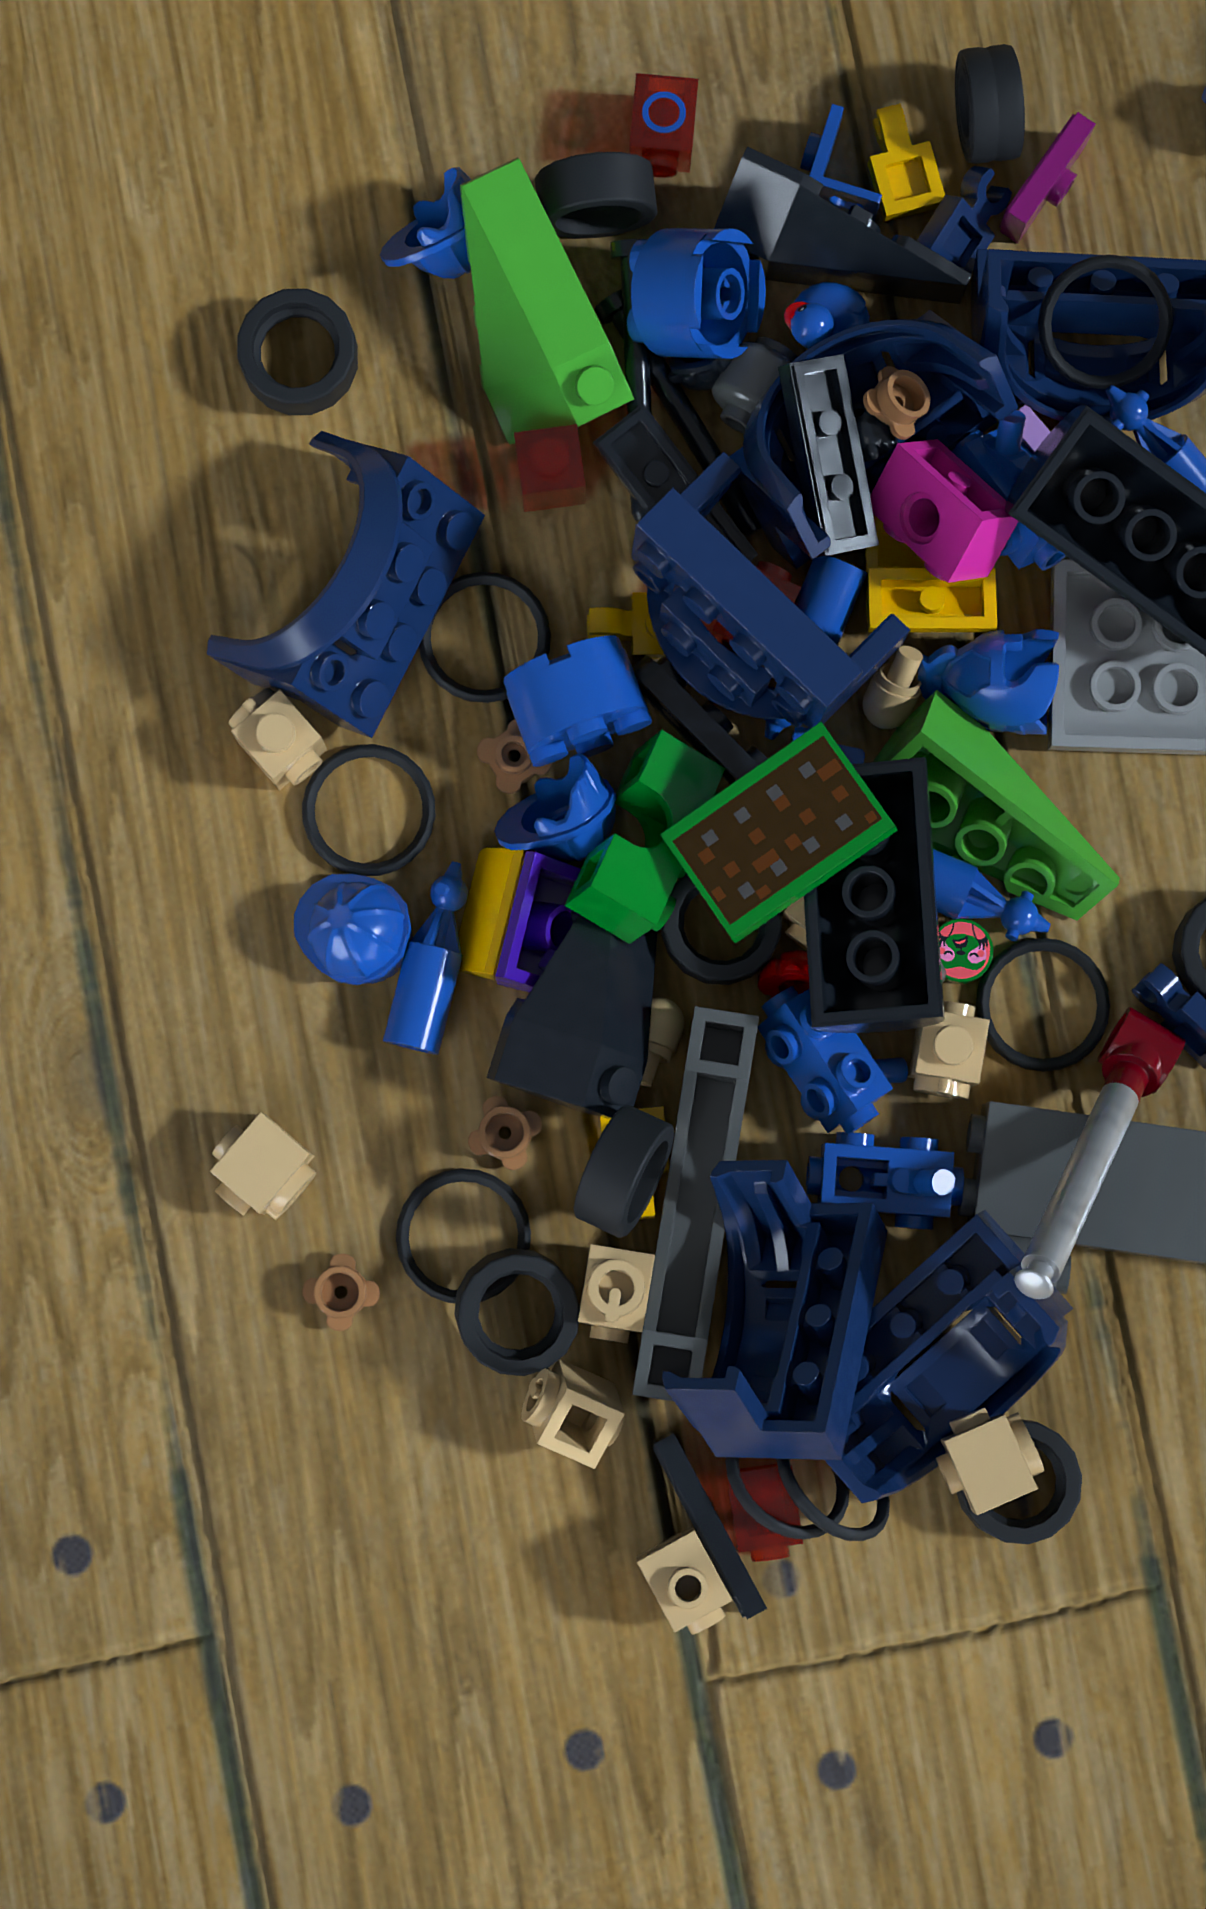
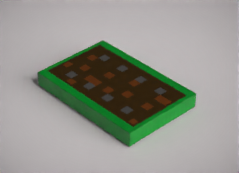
(778, 832)

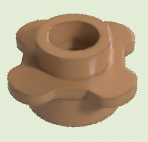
(898, 400)
(508, 773)
(487, 1138)
(359, 1292)

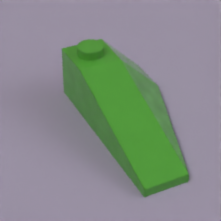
(535, 325)
(996, 814)

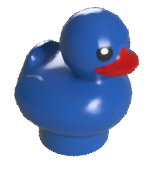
(825, 311)

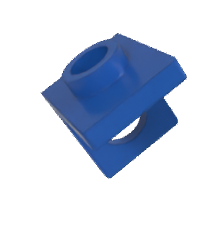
(816, 160)

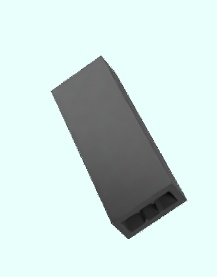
(1145, 1205)

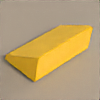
(489, 910)

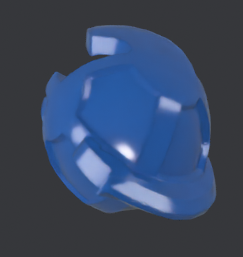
(997, 679)

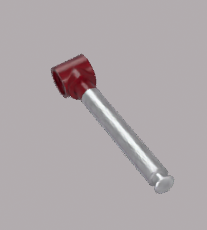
(1134, 1066)

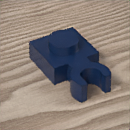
(960, 222)
(1181, 1012)

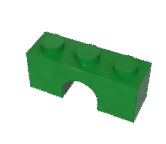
(631, 885)

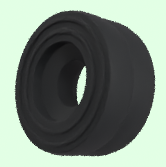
(989, 104)

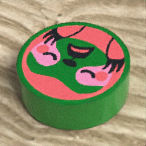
(964, 950)

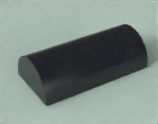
(1120, 519)
(877, 919)

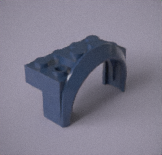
(1105, 301)
(965, 397)
(718, 582)
(373, 613)
(785, 1352)
(966, 1370)

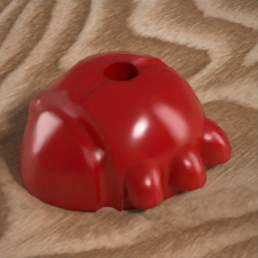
(784, 972)

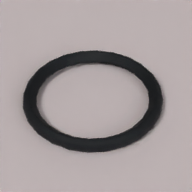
(1069, 275)
(502, 581)
(327, 768)
(1090, 969)
(424, 1190)
(821, 1520)
(777, 1526)

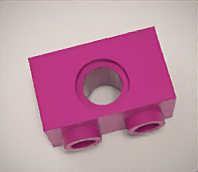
(942, 511)

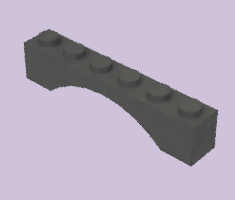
(691, 1218)

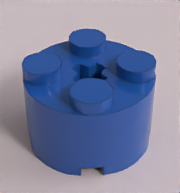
(695, 293)
(576, 700)

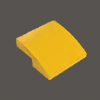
(903, 587)

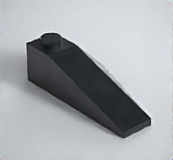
(815, 242)
(583, 1023)

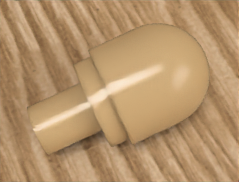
(893, 690)
(664, 1035)

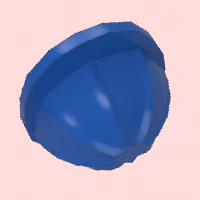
(436, 236)
(563, 816)
(353, 928)

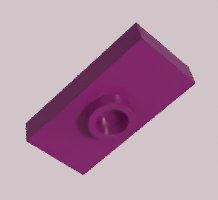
(1049, 179)

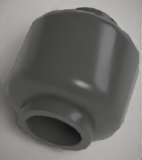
(748, 379)

